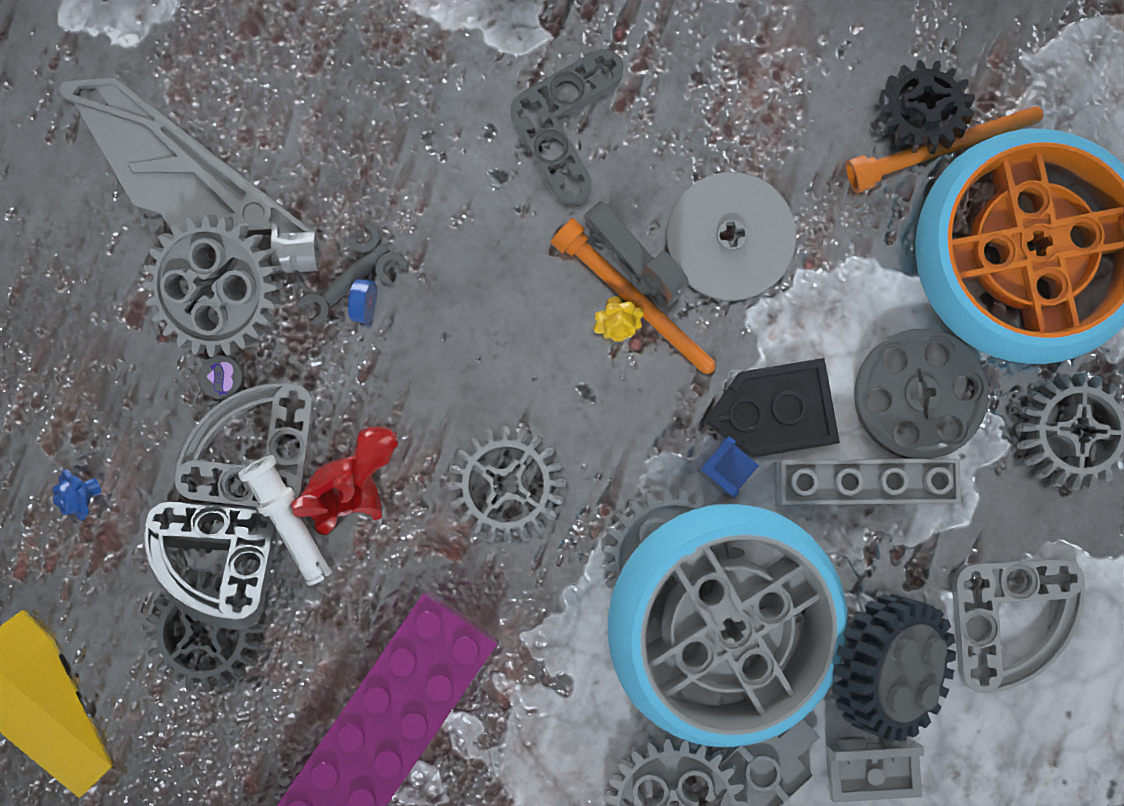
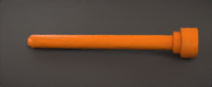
(865, 171)
(574, 242)

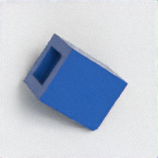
(727, 468)

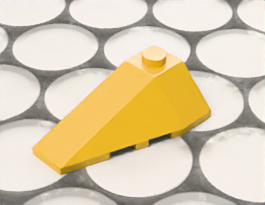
(43, 710)

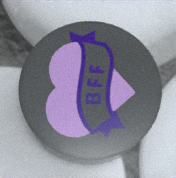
(221, 377)

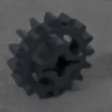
(919, 113)

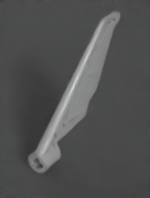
(181, 178)

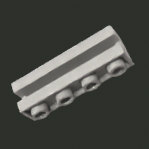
(867, 482)

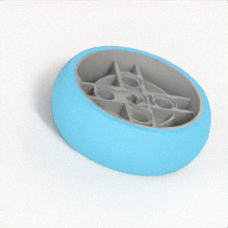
(798, 581)

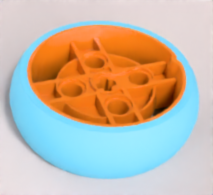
(1019, 169)

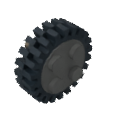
(894, 667)

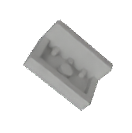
(874, 769)

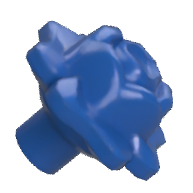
(74, 495)

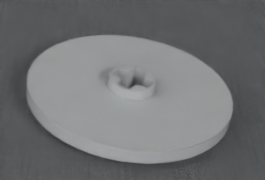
(751, 209)

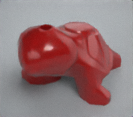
(348, 483)

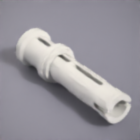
(276, 502)

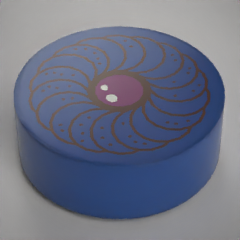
(362, 300)

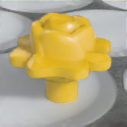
(618, 319)

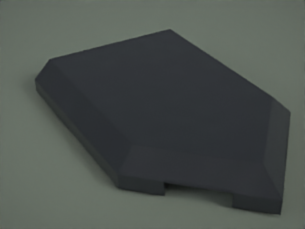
(777, 409)

